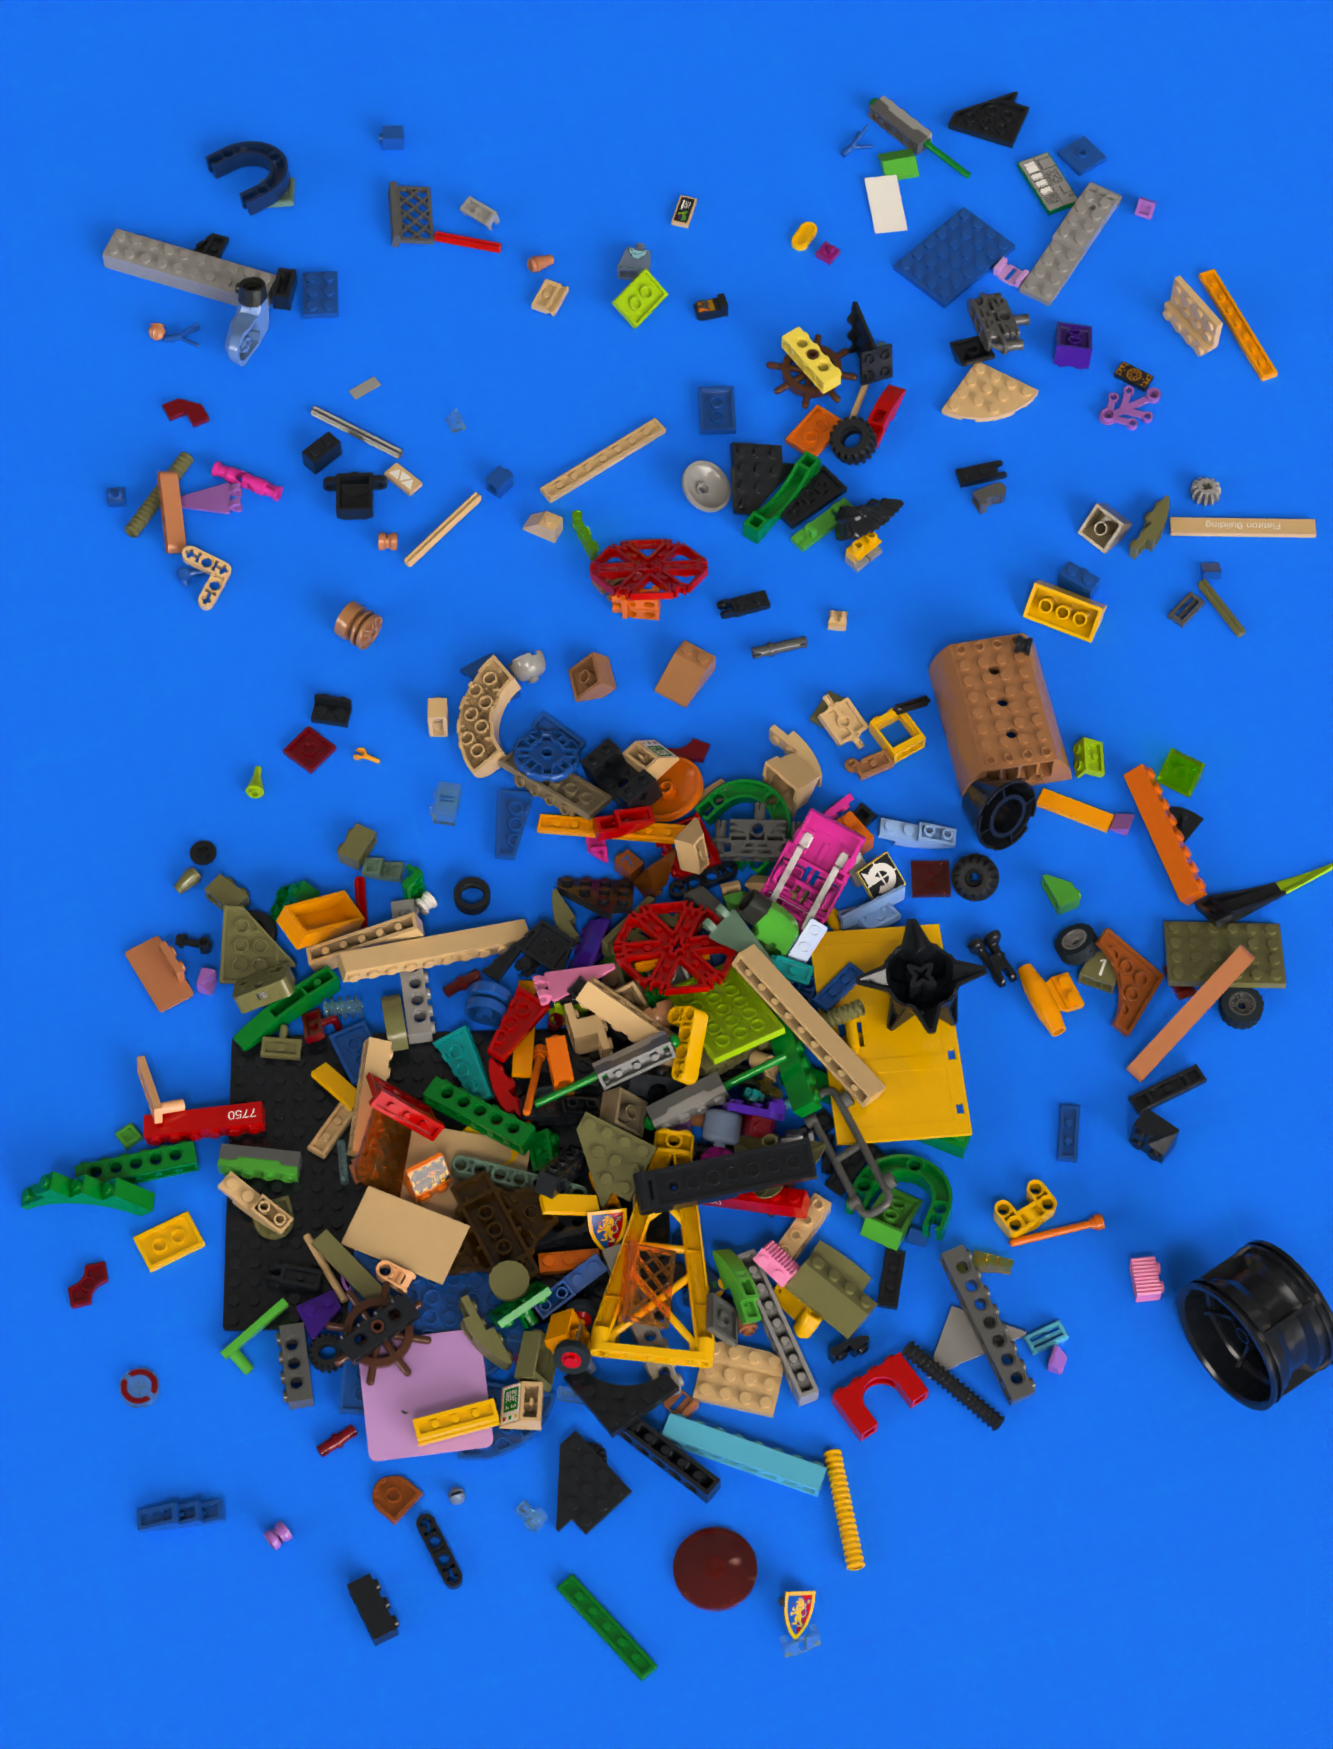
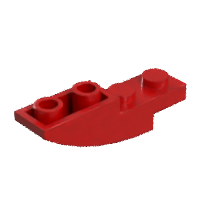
(885, 410)
(504, 1089)

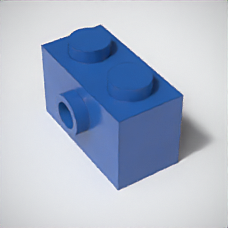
(1078, 580)

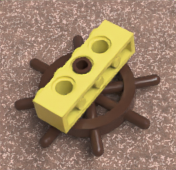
(816, 365)

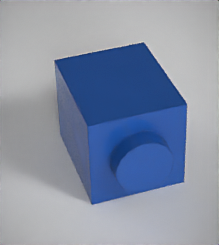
(392, 137)
(499, 481)

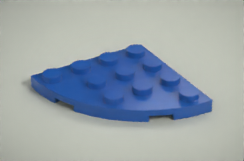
(505, 1439)

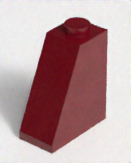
(757, 1126)

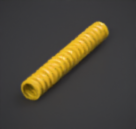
(844, 1510)

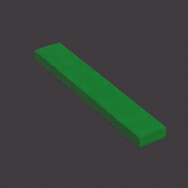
(607, 1627)

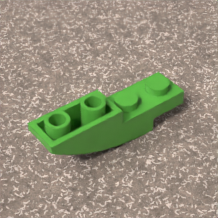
(739, 1281)

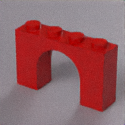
(894, 1373)

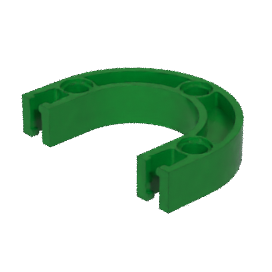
(746, 791)
(925, 1176)

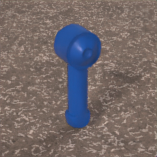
(185, 574)

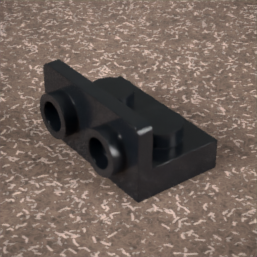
(332, 710)

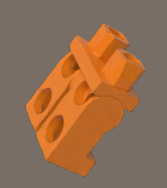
(637, 608)

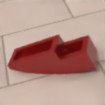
(622, 822)

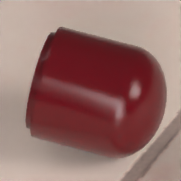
(558, 1022)

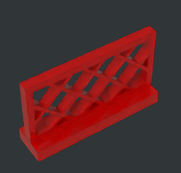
(403, 1108)

